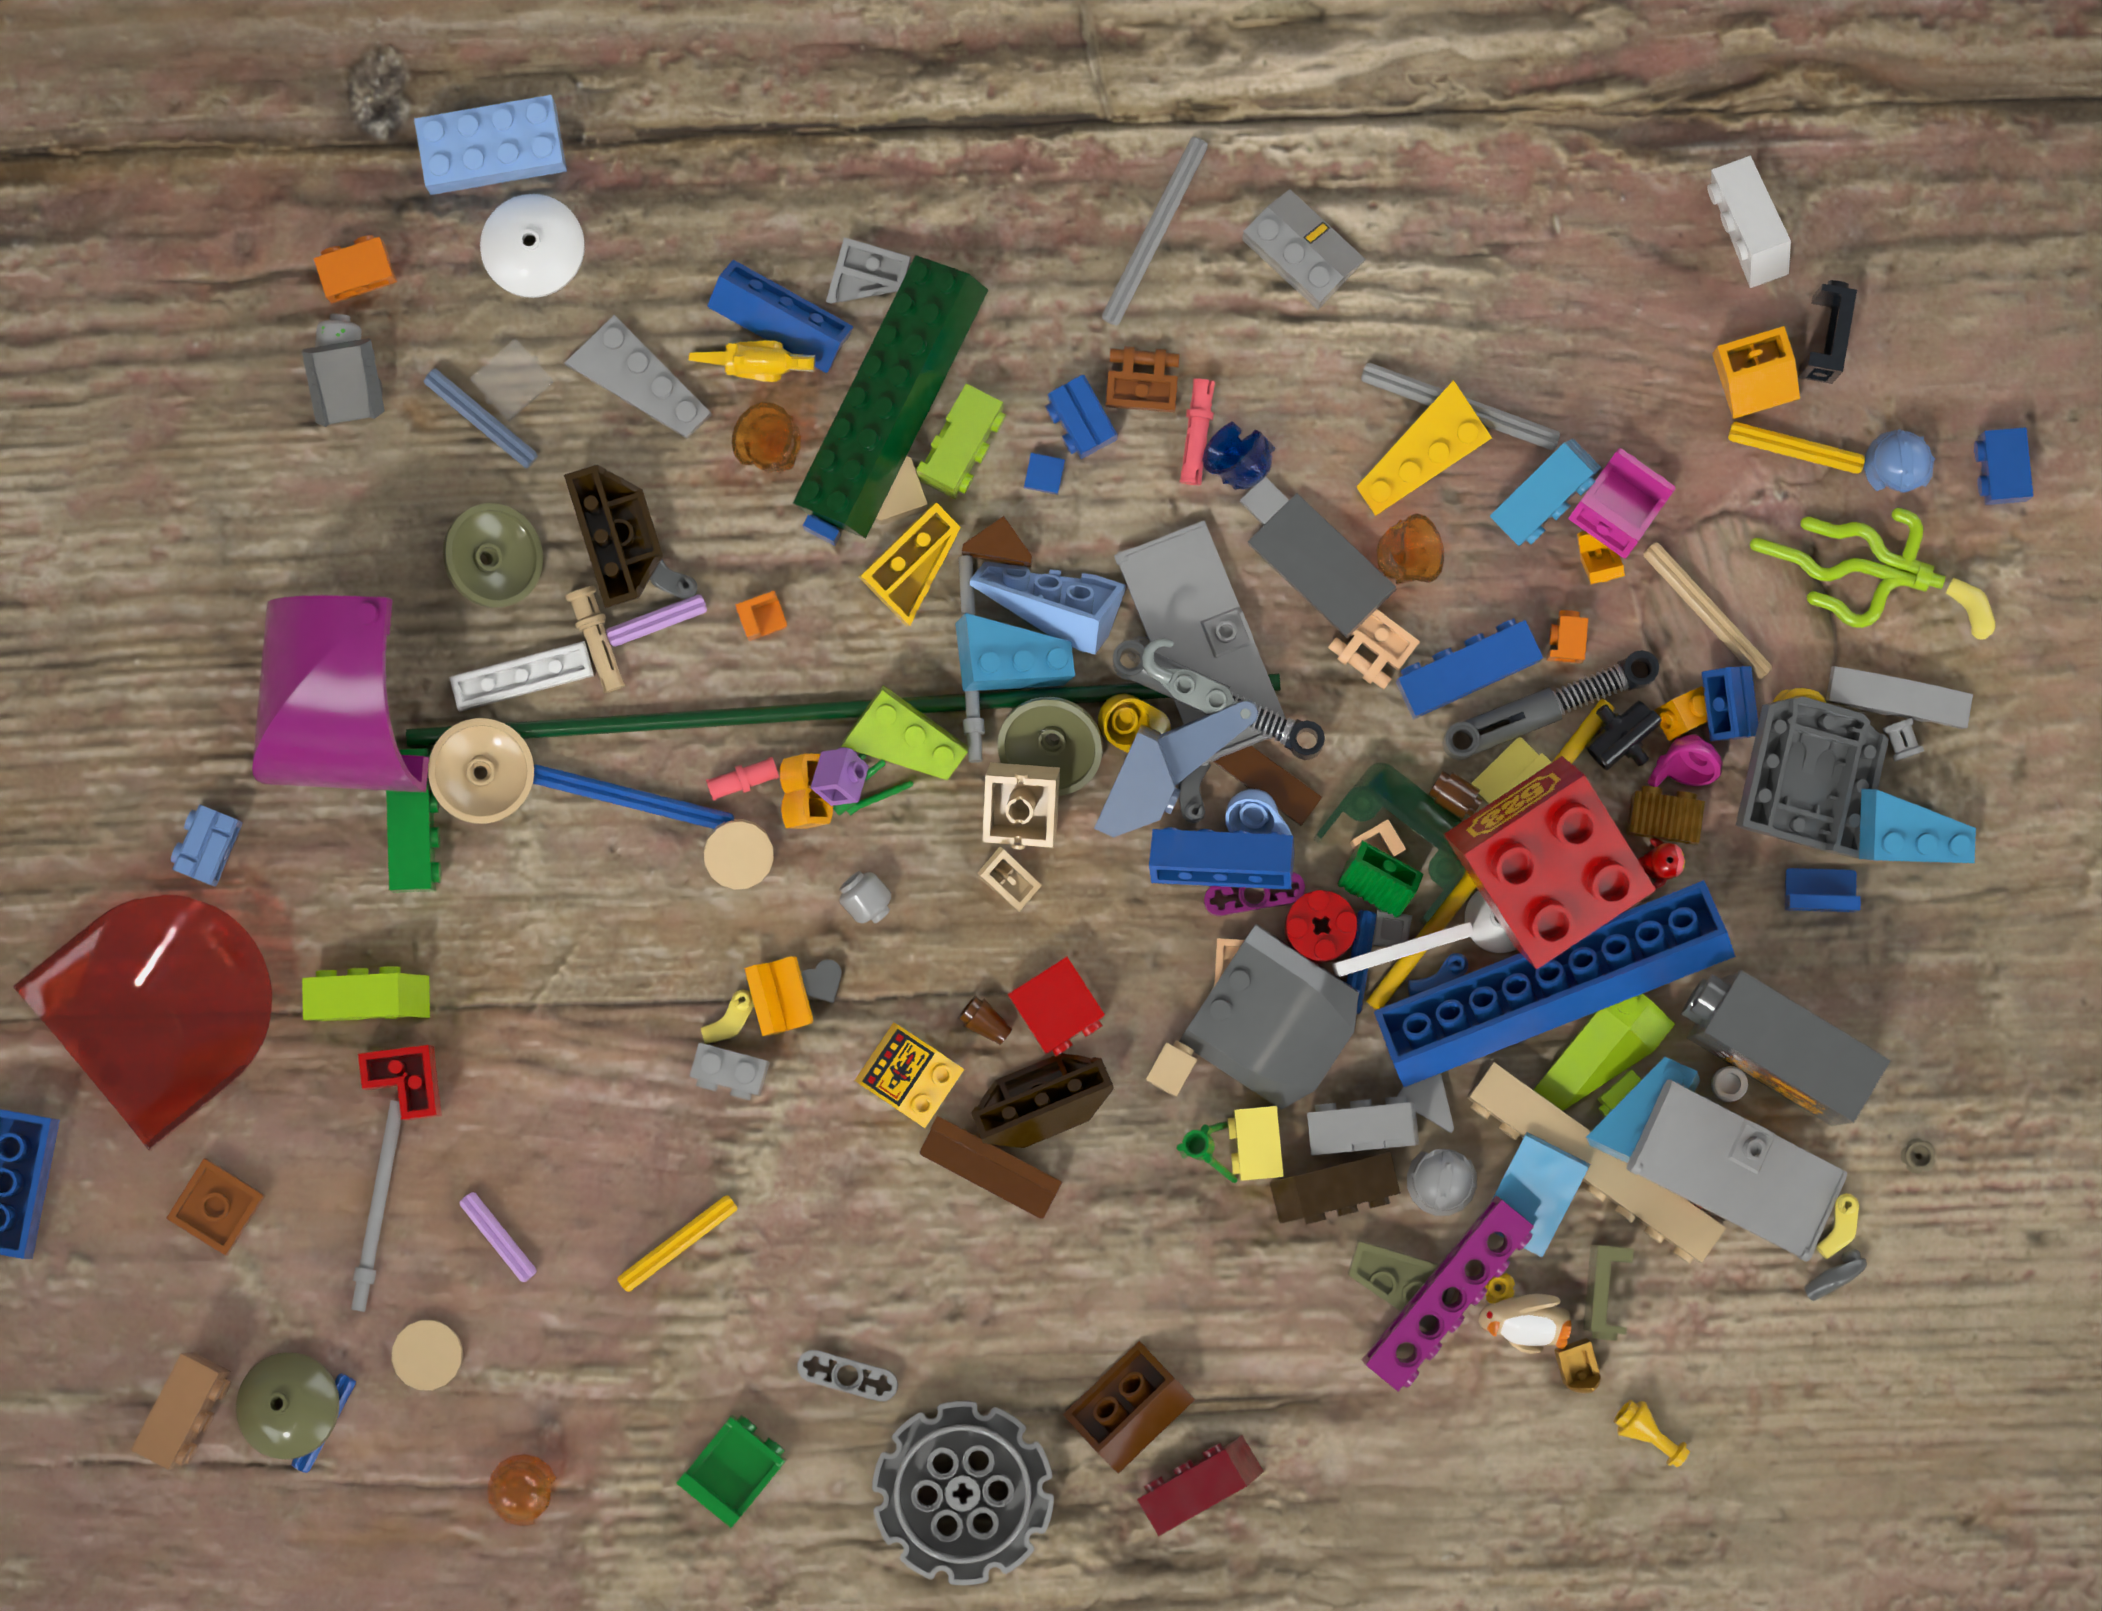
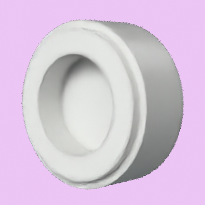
(1729, 1084)

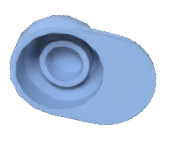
(1255, 813)

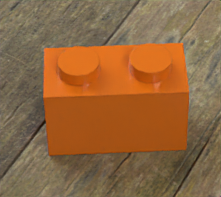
(354, 268)

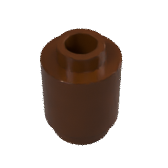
(1456, 795)

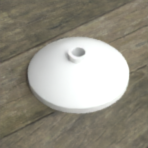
(535, 268)

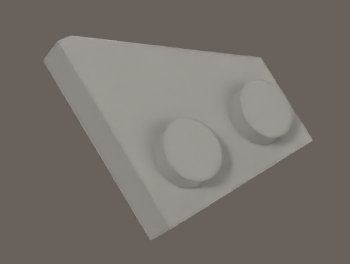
(866, 272)

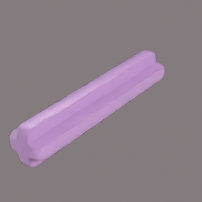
(656, 620)
(498, 1237)

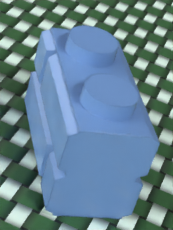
(205, 845)

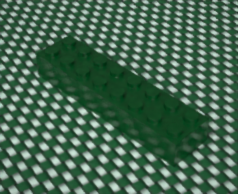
(890, 396)

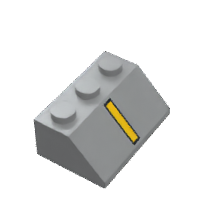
(1302, 248)

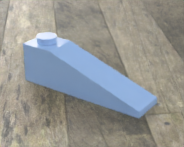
(1055, 604)

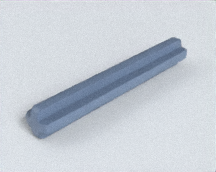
(480, 418)

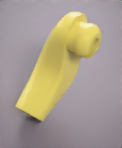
(1976, 605)
(732, 1021)
(1844, 1226)

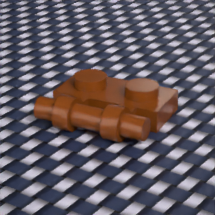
(1142, 390)

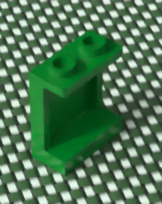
(733, 1470)

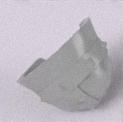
(1441, 1181)

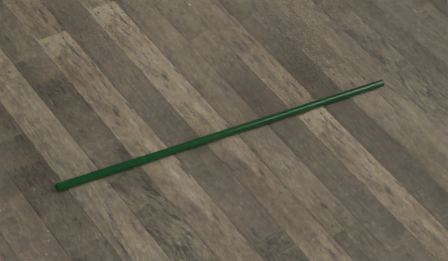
(796, 712)

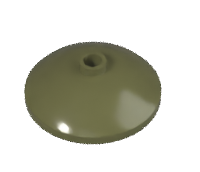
(511, 552)
(1026, 740)
(307, 1410)

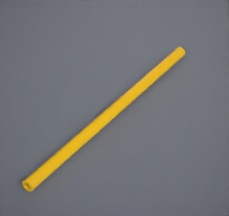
(1466, 886)

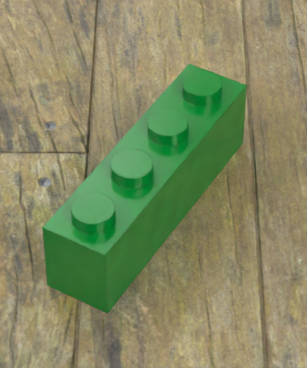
(412, 837)

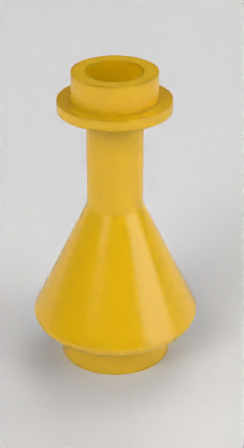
(1637, 1422)

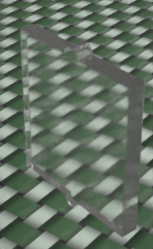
(511, 380)

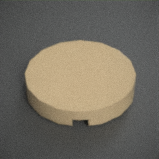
(738, 854)
(427, 1355)

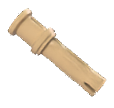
(591, 624)

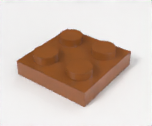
(215, 1206)

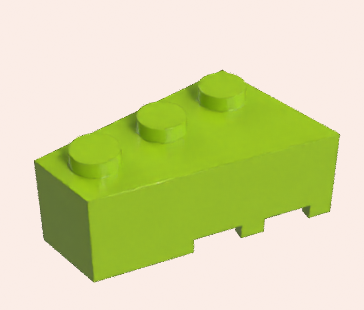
(961, 442)

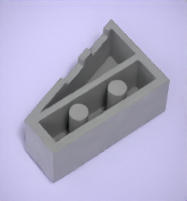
(1363, 1126)

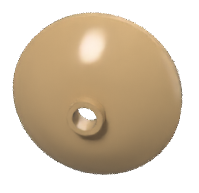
(486, 745)

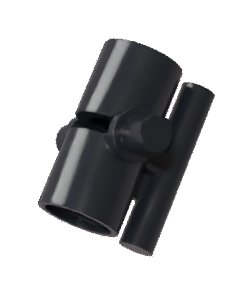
(1623, 735)

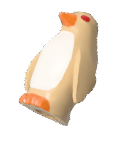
(1528, 1322)

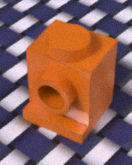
(1568, 637)

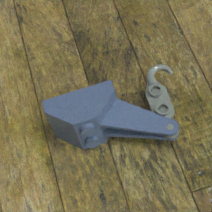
(1163, 760)

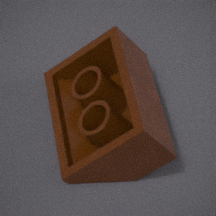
(1128, 1407)

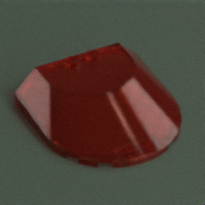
(157, 1007)

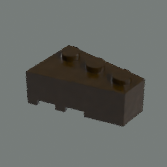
(1335, 1189)

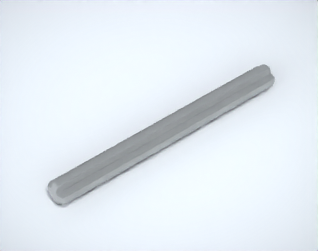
(1154, 231)
(1488, 415)

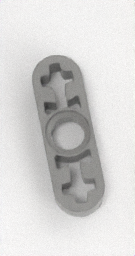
(824, 1359)

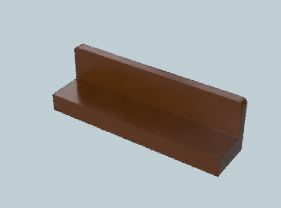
(990, 1168)

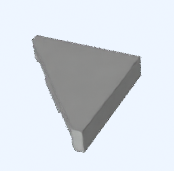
(1430, 1101)

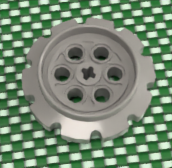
(967, 1552)

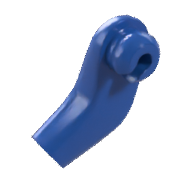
(1453, 967)

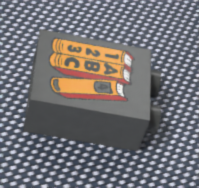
(1784, 1046)

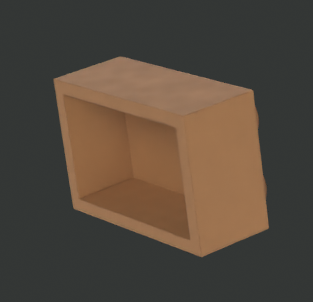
(182, 1411)

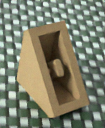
(904, 496)
(1009, 879)

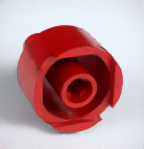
(1319, 906)

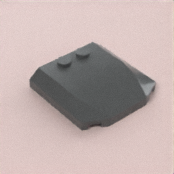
(1810, 774)
(1274, 1020)

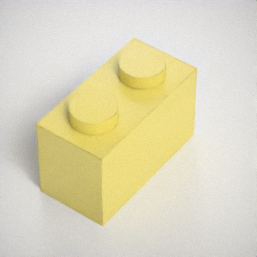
(1257, 1143)

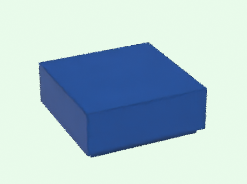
(1044, 473)
(822, 529)

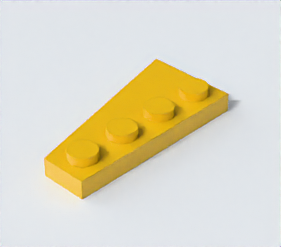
(1428, 447)

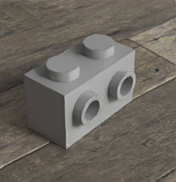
(729, 1069)

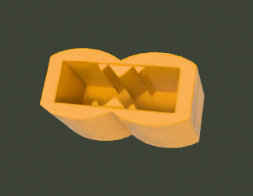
(800, 804)

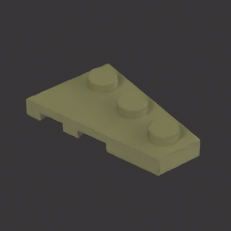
(1394, 1276)

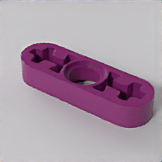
(1229, 907)

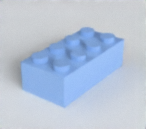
(490, 144)

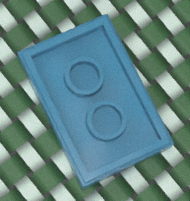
(1541, 1187)

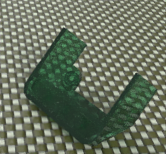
(1388, 788)

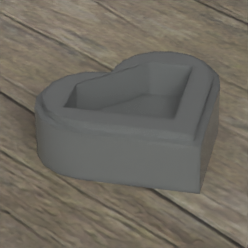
(823, 980)

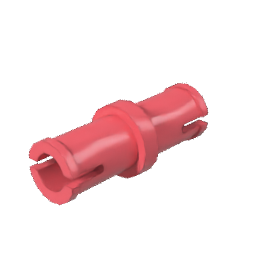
(742, 778)

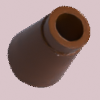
(984, 1020)

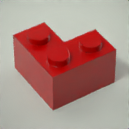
(411, 1071)

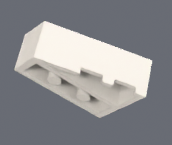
(1751, 221)

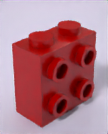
(1057, 1007)

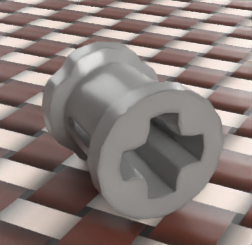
(1900, 750)

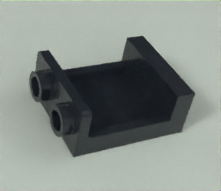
(1830, 364)

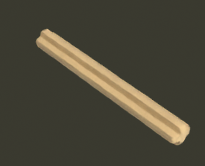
(1707, 610)

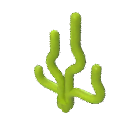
(1900, 571)

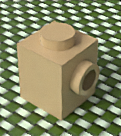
(1172, 1068)

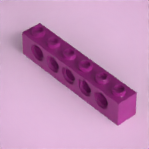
(1428, 1299)

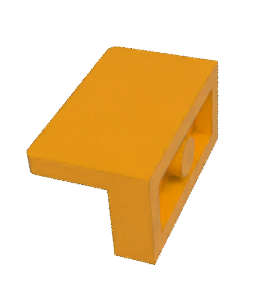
(779, 996)

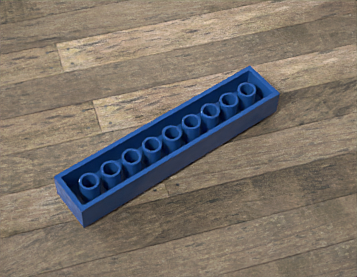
(1518, 1001)

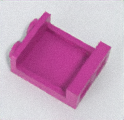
(1622, 503)

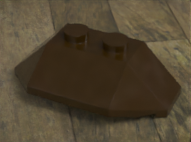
(615, 532)
(1042, 1100)

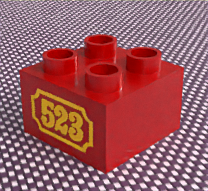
(1549, 862)

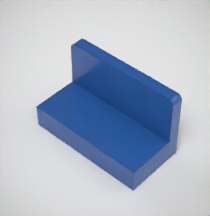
(1821, 890)

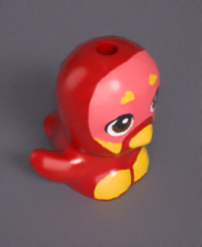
(1656, 864)

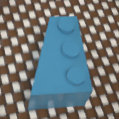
(1546, 493)
(1009, 656)
(1907, 832)
(1625, 1123)

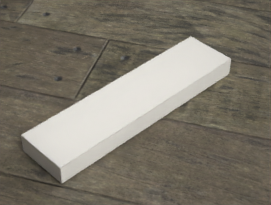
(521, 676)
(1403, 949)

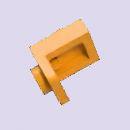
(1598, 560)
(1683, 713)

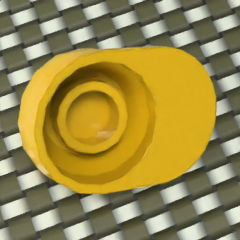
(1122, 717)

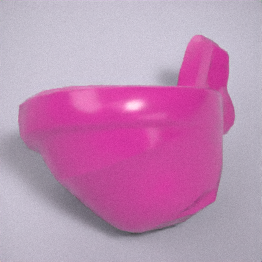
(1688, 762)

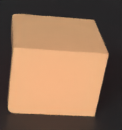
(1382, 837)

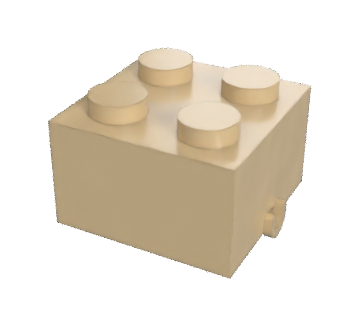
(1021, 805)

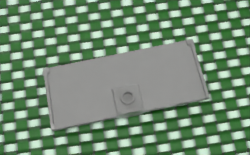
(1189, 600)
(1737, 1170)

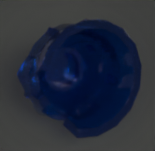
(1237, 460)

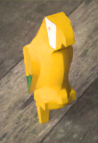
(757, 360)

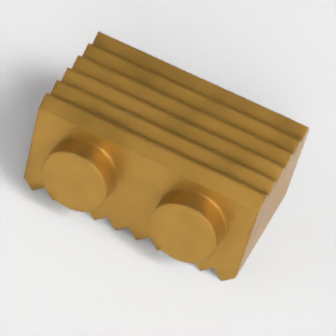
(1665, 816)

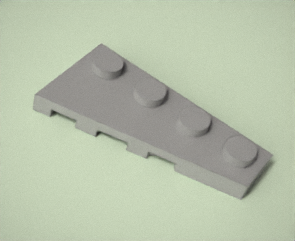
(632, 372)

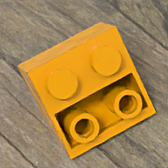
(1757, 372)

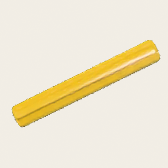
(1796, 447)
(677, 1243)

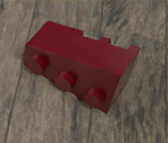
(1199, 1484)

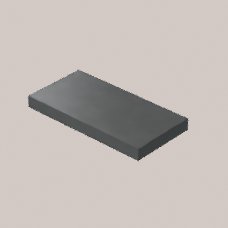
(1322, 565)

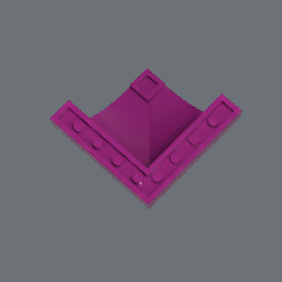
(326, 698)

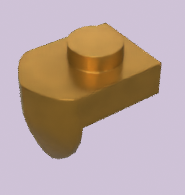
(1578, 1366)

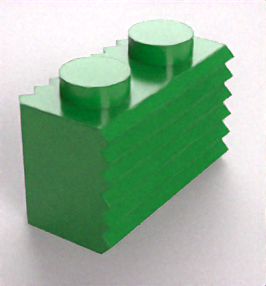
(1380, 879)

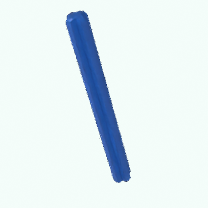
(629, 797)

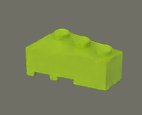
(904, 736)
(365, 995)

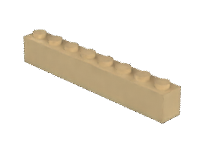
(1636, 1197)

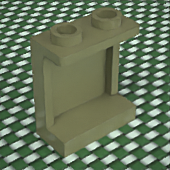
(1598, 1290)

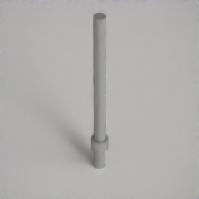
(973, 724)
(364, 1274)

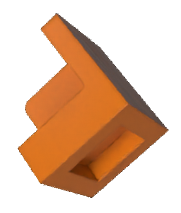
(761, 615)

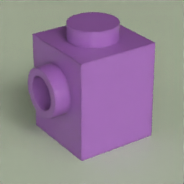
(839, 776)

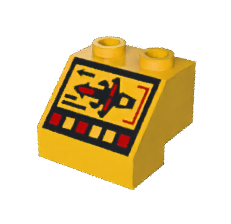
(909, 1075)

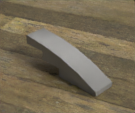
(1899, 697)

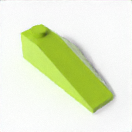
(1604, 1048)

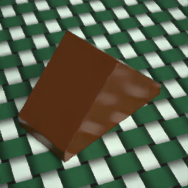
(998, 544)

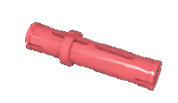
(1198, 423)

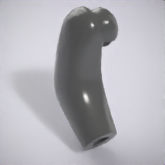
(673, 582)
(1190, 796)
(1837, 1276)

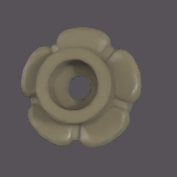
(1918, 1146)

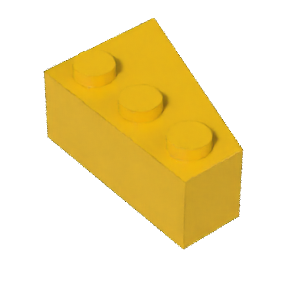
(911, 562)

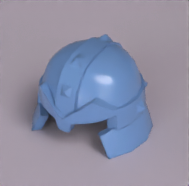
(1898, 461)

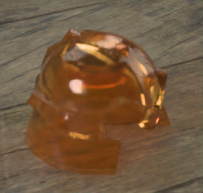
(766, 438)
(1411, 550)
(520, 1489)

